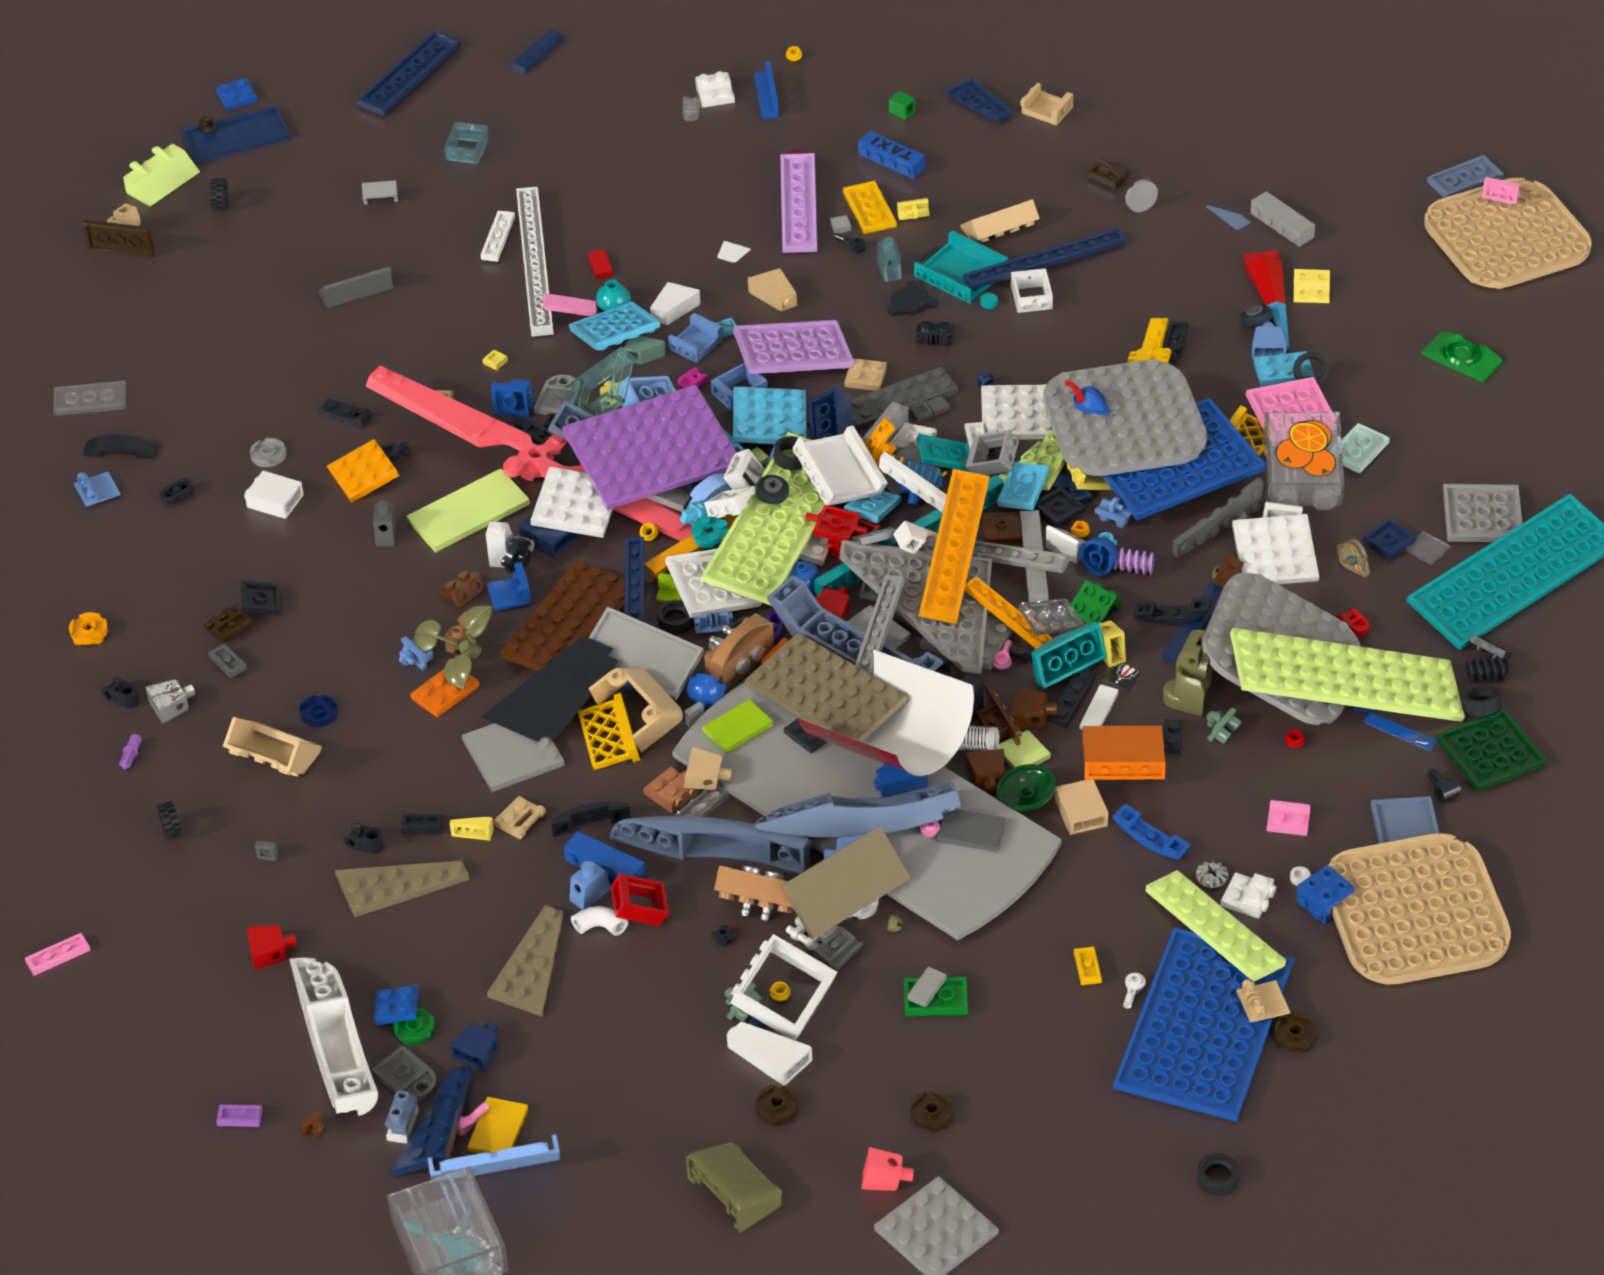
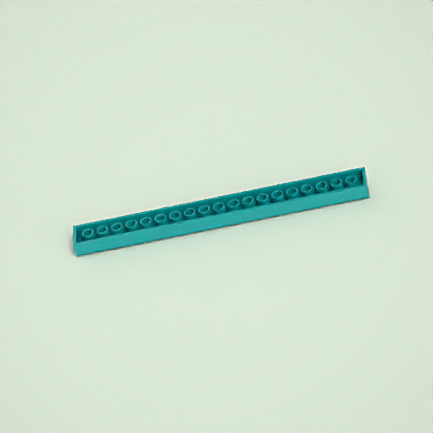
(845, 577)

